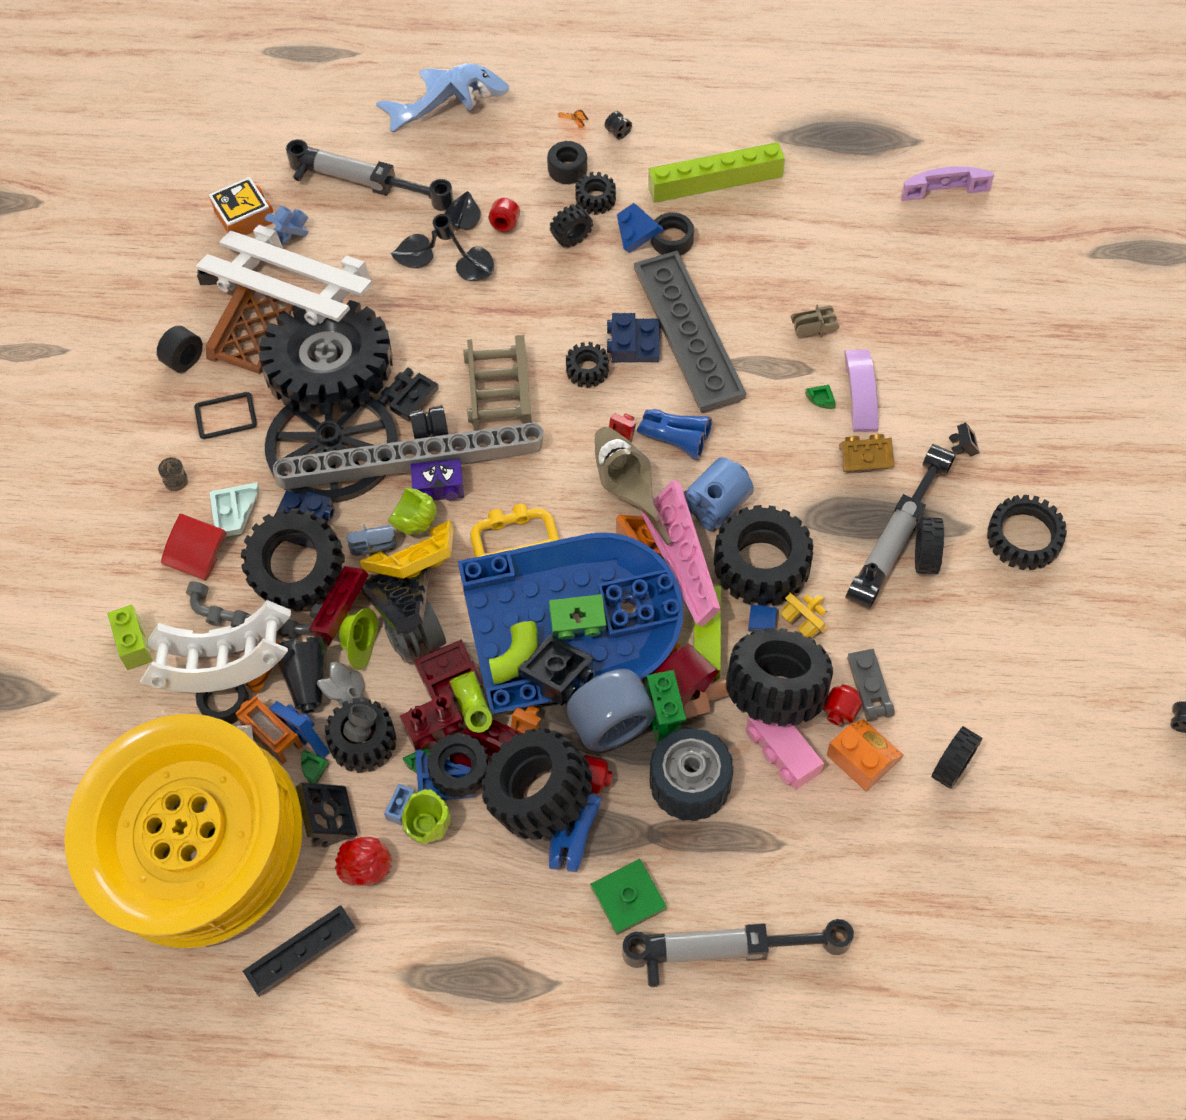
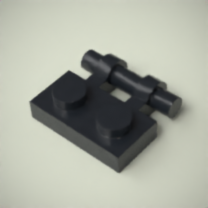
(412, 397)

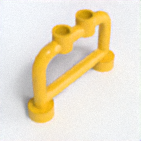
(520, 515)

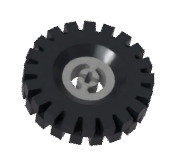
(294, 344)

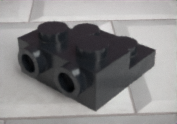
(557, 669)

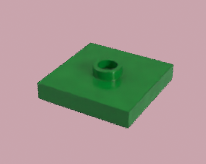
(628, 896)

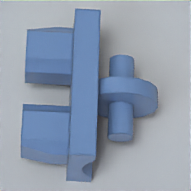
(288, 223)

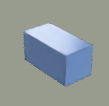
(396, 805)

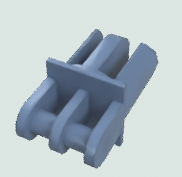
(371, 540)

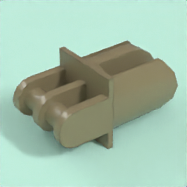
(815, 321)

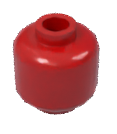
(504, 214)
(842, 705)
(600, 774)

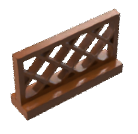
(231, 321)

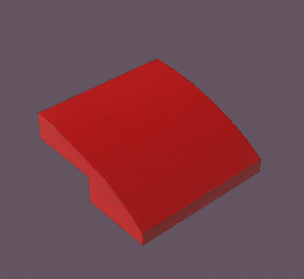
(193, 547)

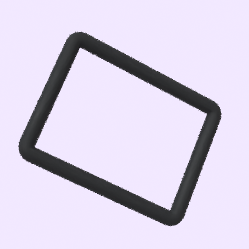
(226, 431)

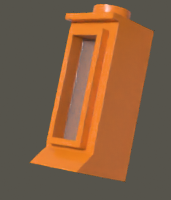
(268, 728)

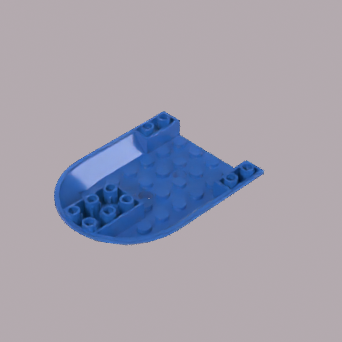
(521, 581)

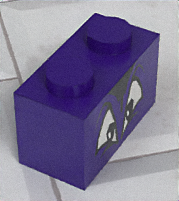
(439, 479)

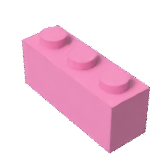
(787, 750)

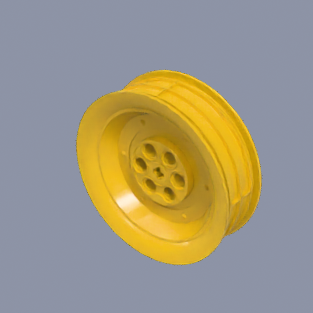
(134, 789)

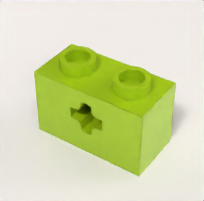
(129, 637)

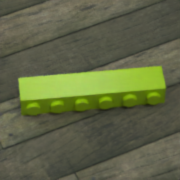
(716, 172)

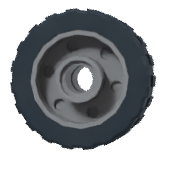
(691, 774)

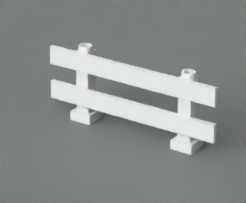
(268, 248)

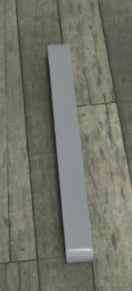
(397, 450)

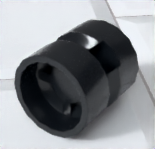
(428, 423)

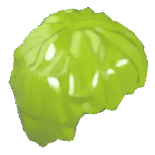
(413, 512)
(425, 817)

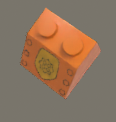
(863, 753)

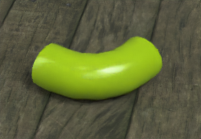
(523, 644)
(472, 702)

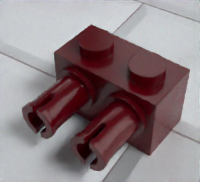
(432, 722)

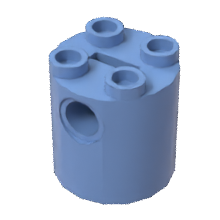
(718, 492)

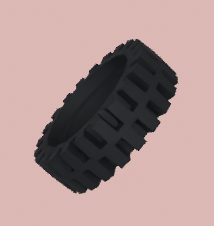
(1032, 508)

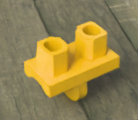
(795, 608)

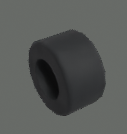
(567, 152)
(179, 349)

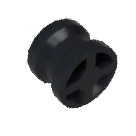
(618, 125)
(1178, 722)

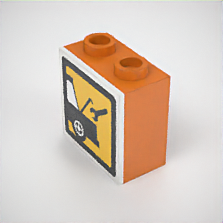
(241, 207)

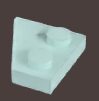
(233, 506)

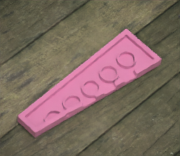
(684, 553)

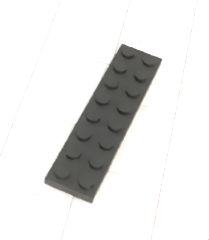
(689, 331)

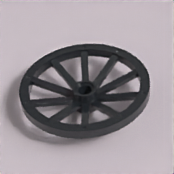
(339, 438)

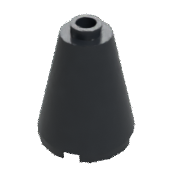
(302, 669)

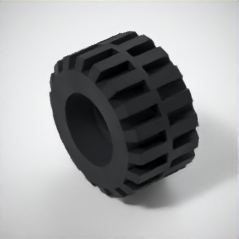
(365, 754)

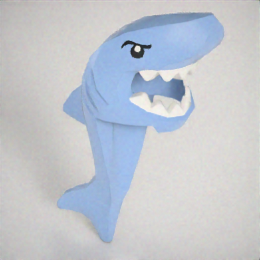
(441, 86)

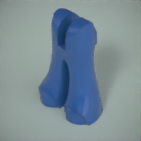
(679, 430)
(576, 840)

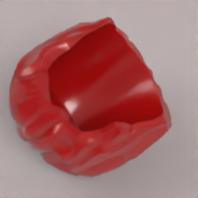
(363, 861)

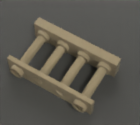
(519, 391)

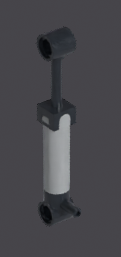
(379, 176)
(897, 532)
(724, 944)

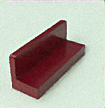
(338, 603)

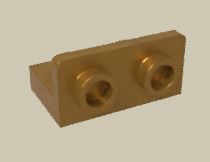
(867, 454)

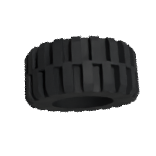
(768, 527)
(269, 536)
(774, 698)
(553, 804)

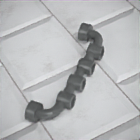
(216, 614)

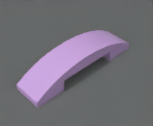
(947, 177)
(862, 390)

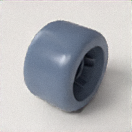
(610, 710)

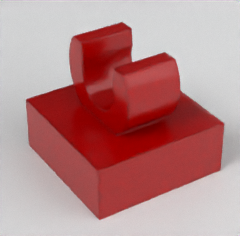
(623, 425)

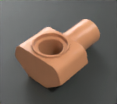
(701, 706)

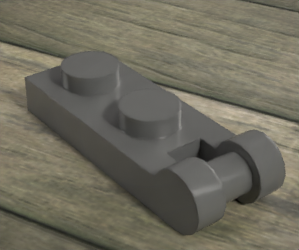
(870, 684)

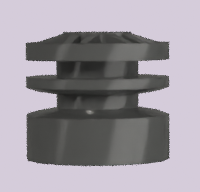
(428, 632)

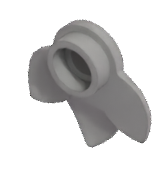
(342, 684)

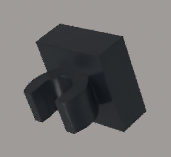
(967, 440)

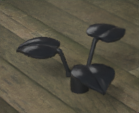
(462, 213)

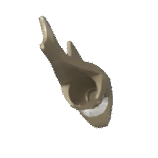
(627, 474)

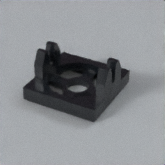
(341, 806)

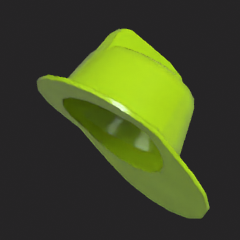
(358, 636)

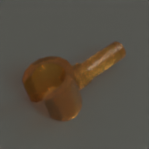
(578, 117)

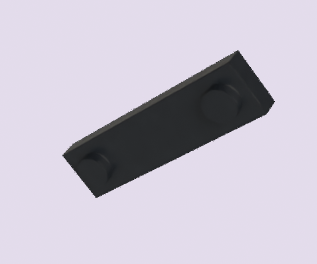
(299, 950)

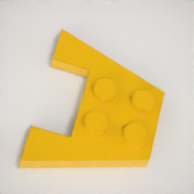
(416, 557)

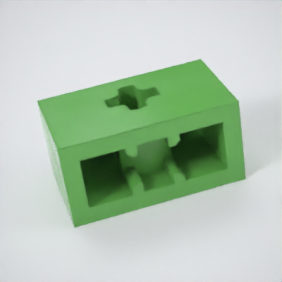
(589, 609)

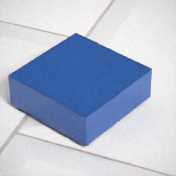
(761, 617)

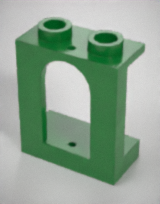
(667, 704)

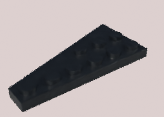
(399, 599)

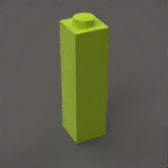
(708, 638)

